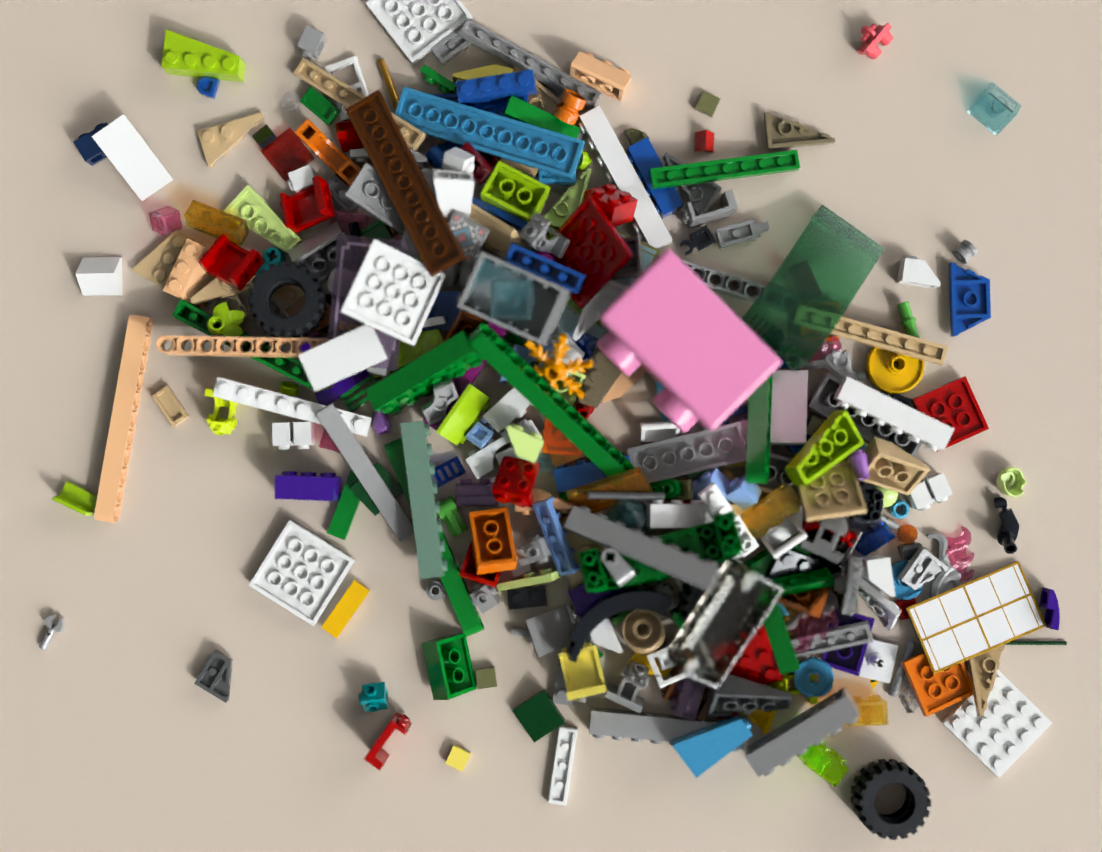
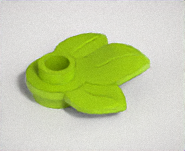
(228, 319)

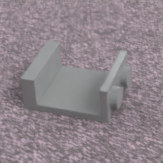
(728, 206)
(551, 629)

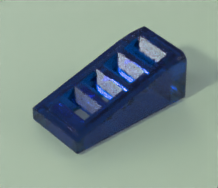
(454, 475)

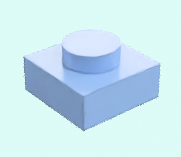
(479, 435)

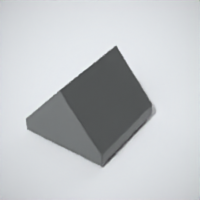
(908, 550)

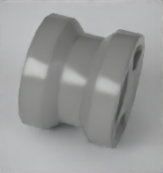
(964, 251)

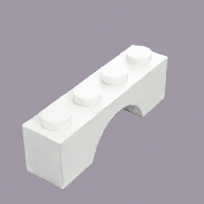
(482, 461)

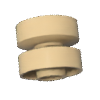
(643, 631)

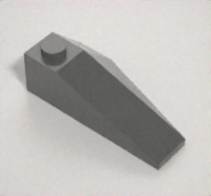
(744, 695)

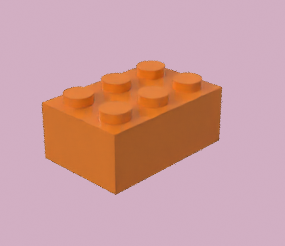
(492, 540)

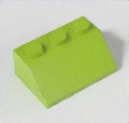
(515, 192)
(464, 415)

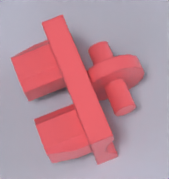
(871, 37)

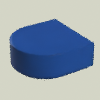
(208, 86)

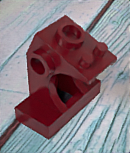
(485, 163)

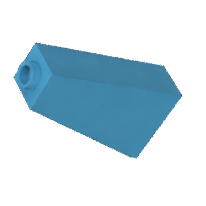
(710, 744)

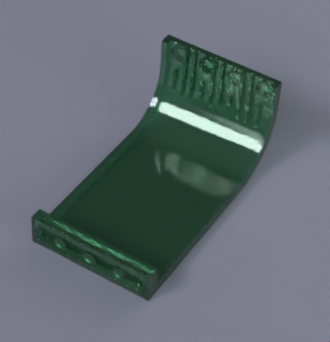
(812, 288)

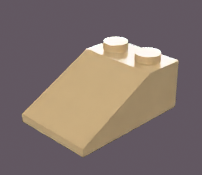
(893, 467)

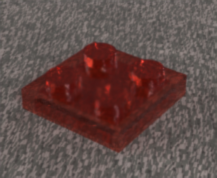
(287, 153)

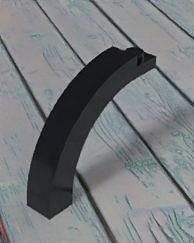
(610, 605)

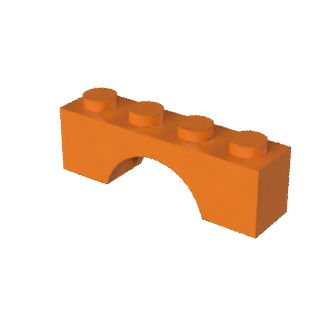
(328, 152)

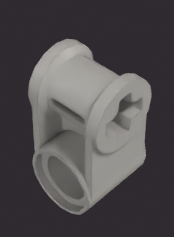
(619, 568)

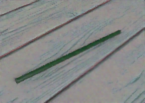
(1036, 643)

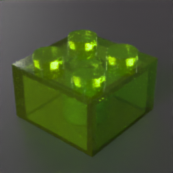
(825, 763)

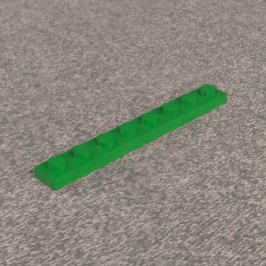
(724, 169)

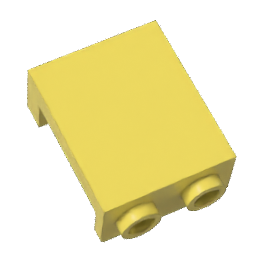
(585, 675)

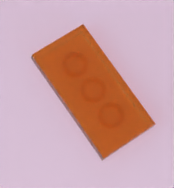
(629, 481)

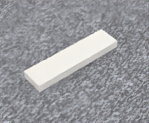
(562, 765)

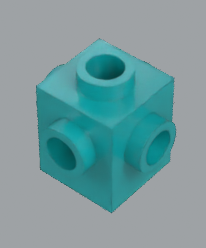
(374, 697)

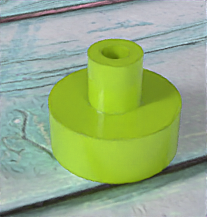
(584, 160)
(289, 388)

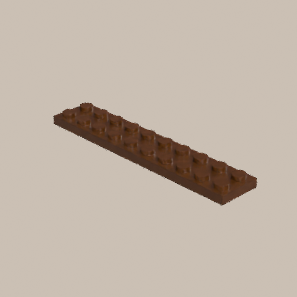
(405, 183)

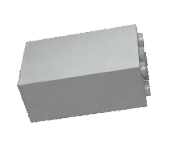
(548, 306)

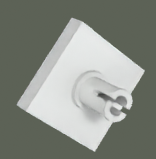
(879, 661)

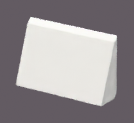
(100, 276)

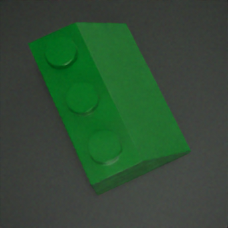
(449, 666)

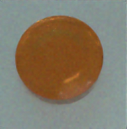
(907, 533)

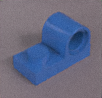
(436, 154)

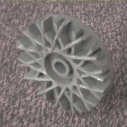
(848, 584)

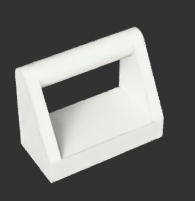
(657, 431)
(781, 533)

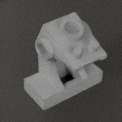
(536, 235)
(824, 548)
(535, 549)
(625, 693)

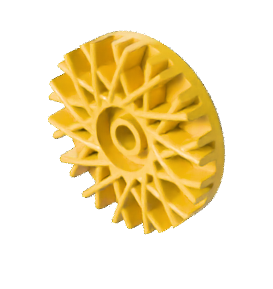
(892, 379)

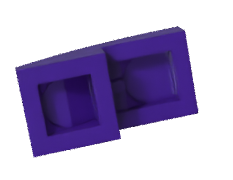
(1049, 601)

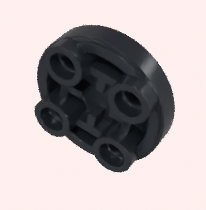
(874, 503)

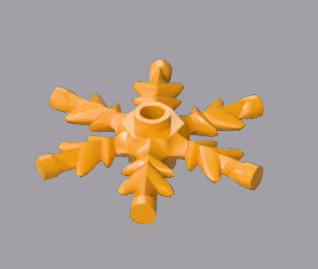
(555, 368)

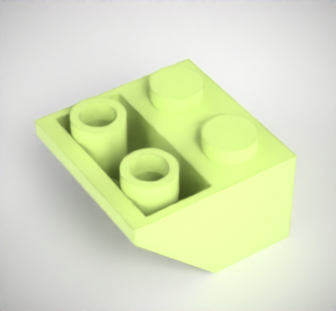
(525, 445)

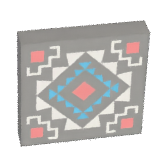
(469, 235)

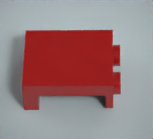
(307, 206)
(231, 262)
(376, 755)

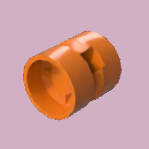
(570, 105)

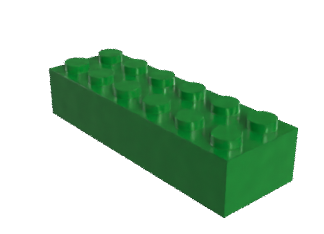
(418, 377)

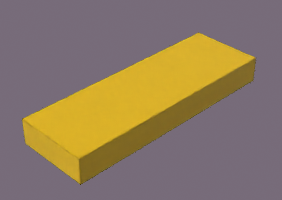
(345, 609)

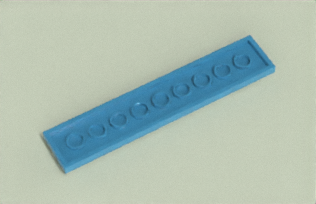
(491, 133)

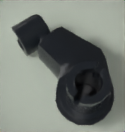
(1009, 526)

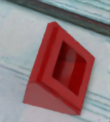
(704, 141)

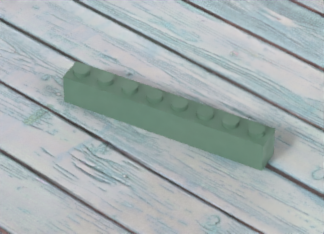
(422, 499)

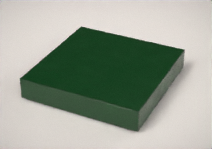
(358, 489)
(539, 715)

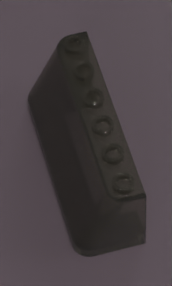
(723, 623)

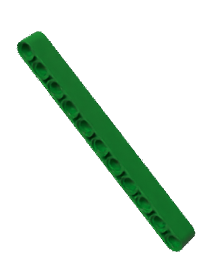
(548, 401)
(452, 582)

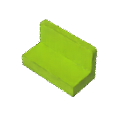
(77, 499)

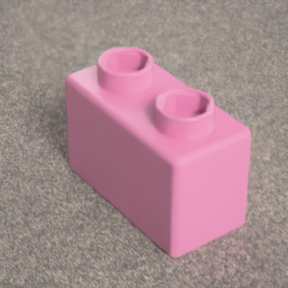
(685, 344)

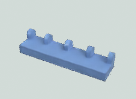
(555, 536)

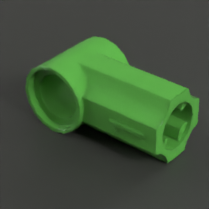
(452, 517)

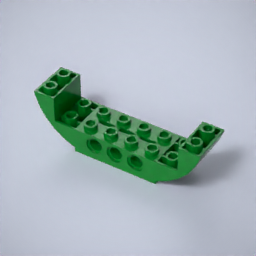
(709, 541)

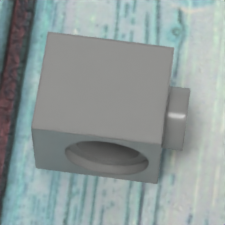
(311, 43)

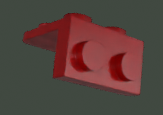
(515, 481)

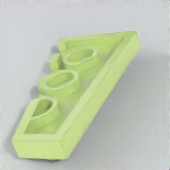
(262, 219)

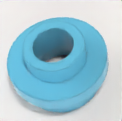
(904, 512)

